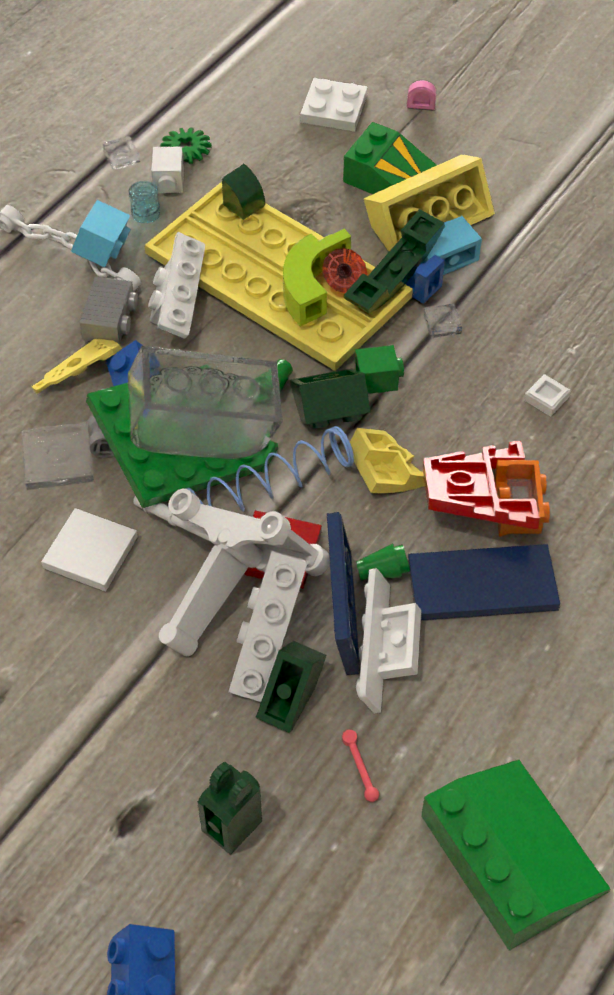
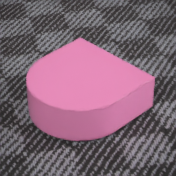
(421, 95)

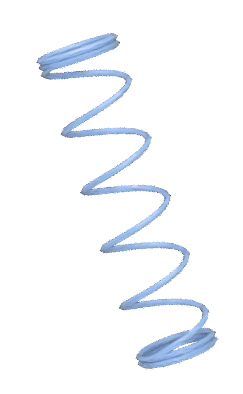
(334, 430)

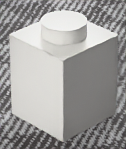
(168, 169)

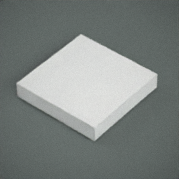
(89, 549)

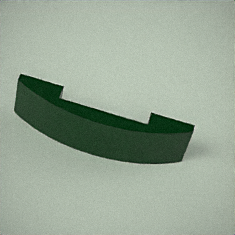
(398, 265)

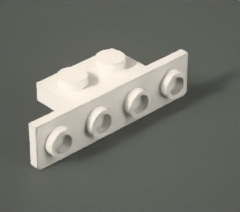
(177, 287)
(268, 624)
(389, 641)

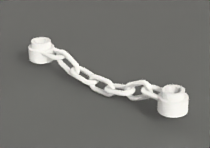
(12, 220)

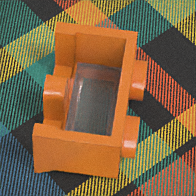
(521, 481)

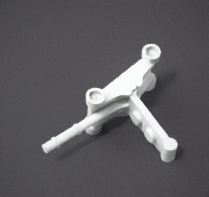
(239, 544)

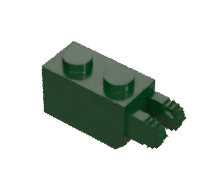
(230, 807)

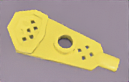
(77, 363)

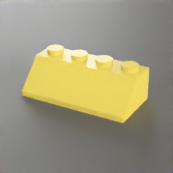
(443, 192)

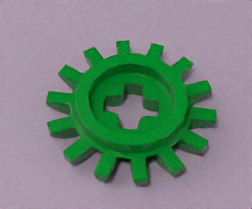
(198, 141)

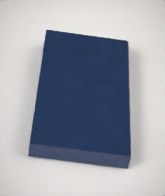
(483, 582)
(343, 594)

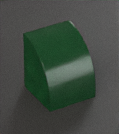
(242, 192)

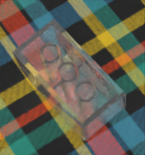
(202, 403)

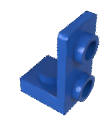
(427, 279)

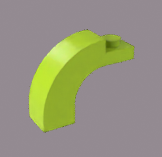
(301, 291)

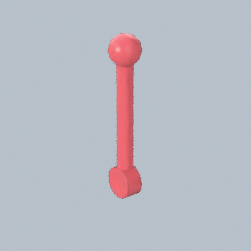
(349, 739)

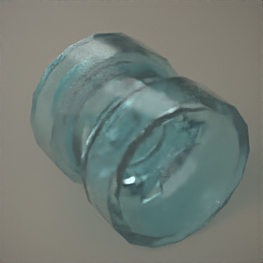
(144, 202)

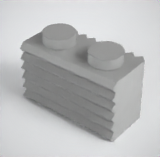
(108, 310)

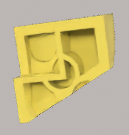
(384, 463)

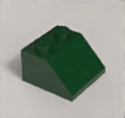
(331, 397)

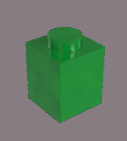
(380, 368)

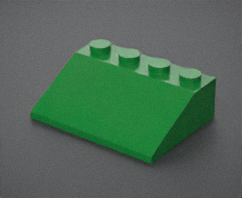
(512, 851)

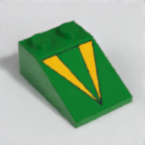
(382, 160)

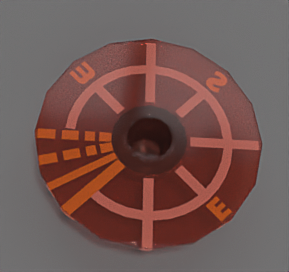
(342, 269)

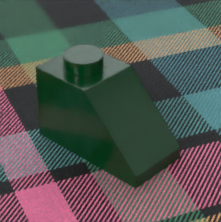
(290, 685)

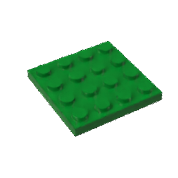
(152, 474)

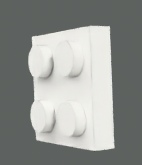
(333, 104)

